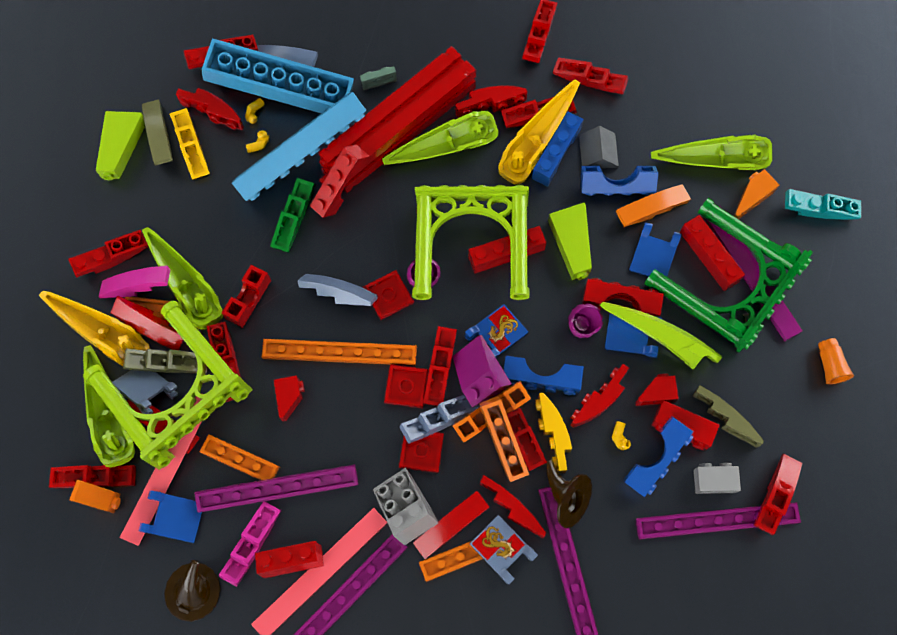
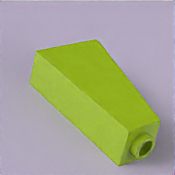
(118, 142)
(572, 238)

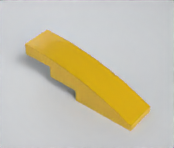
(189, 144)

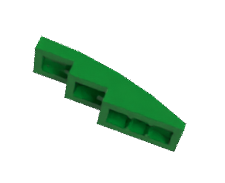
(293, 215)

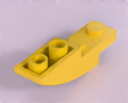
(553, 424)

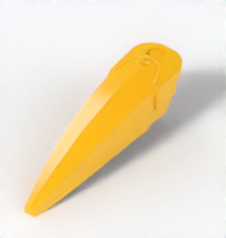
(532, 139)
(96, 327)

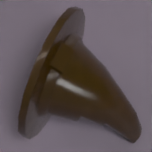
(569, 495)
(192, 591)

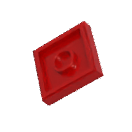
(391, 294)
(406, 386)
(423, 453)

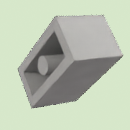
(716, 479)

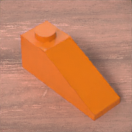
(757, 190)
(95, 496)

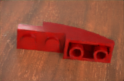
(196, 57)
(496, 97)
(216, 108)
(110, 255)
(221, 342)
(598, 403)
(779, 494)

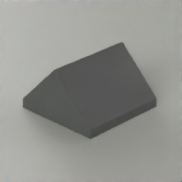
(598, 148)

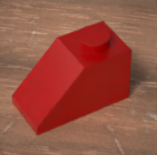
(660, 389)
(288, 395)

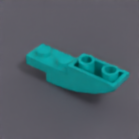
(824, 207)

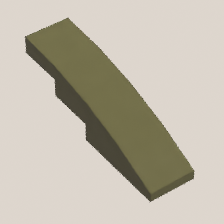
(157, 132)
(160, 361)
(733, 421)

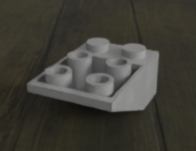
(404, 507)

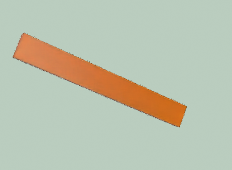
(339, 352)

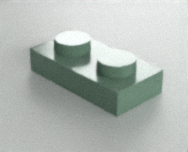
(378, 78)

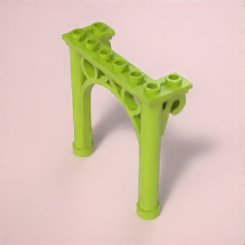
(427, 200)
(226, 384)

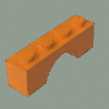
(474, 421)

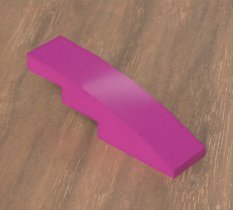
(134, 281)
(250, 543)

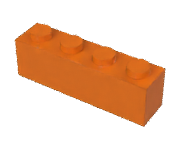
(504, 438)

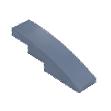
(290, 53)
(342, 291)
(436, 419)

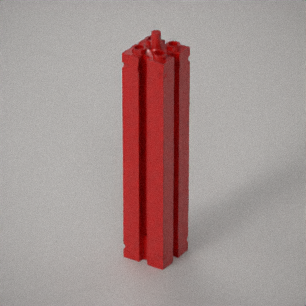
(404, 113)

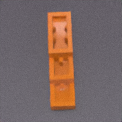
(652, 205)

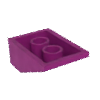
(479, 372)

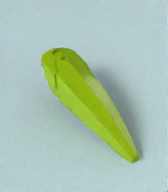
(453, 136)
(739, 152)
(186, 283)
(672, 337)
(107, 434)

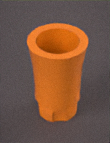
(834, 362)

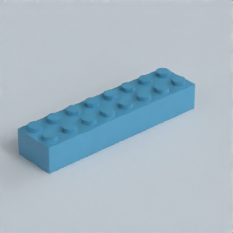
(273, 77)
(298, 146)

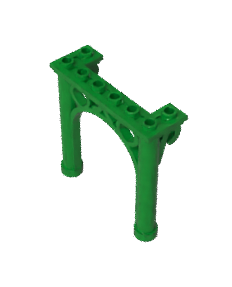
(783, 258)

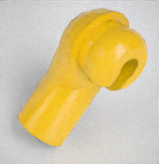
(251, 110)
(260, 143)
(618, 437)

